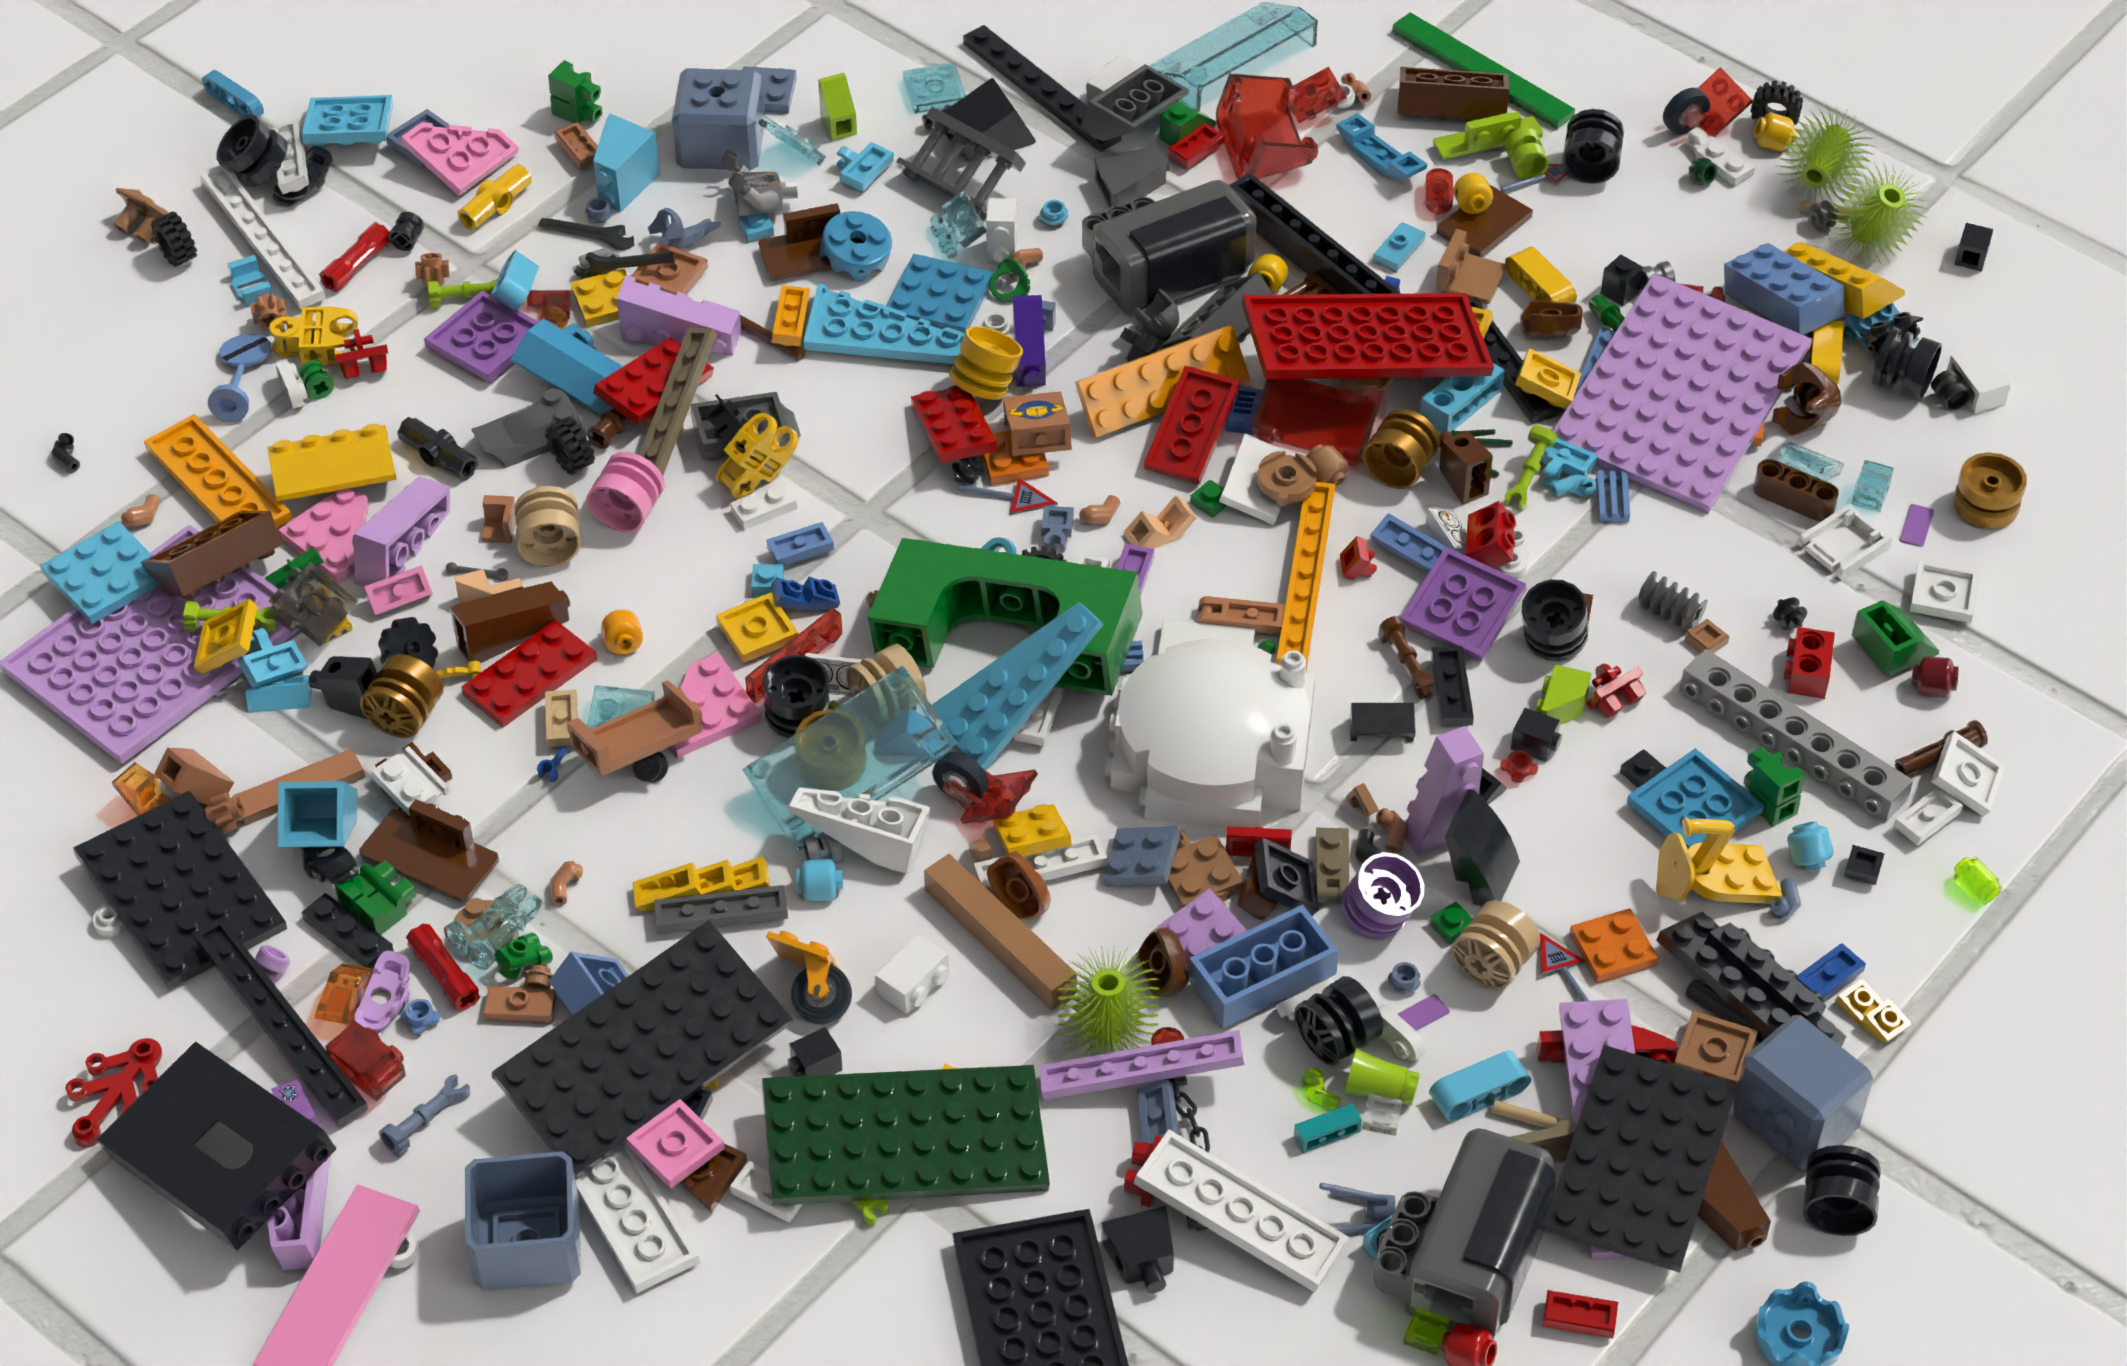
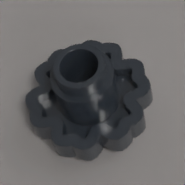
(1141, 345)
(410, 639)

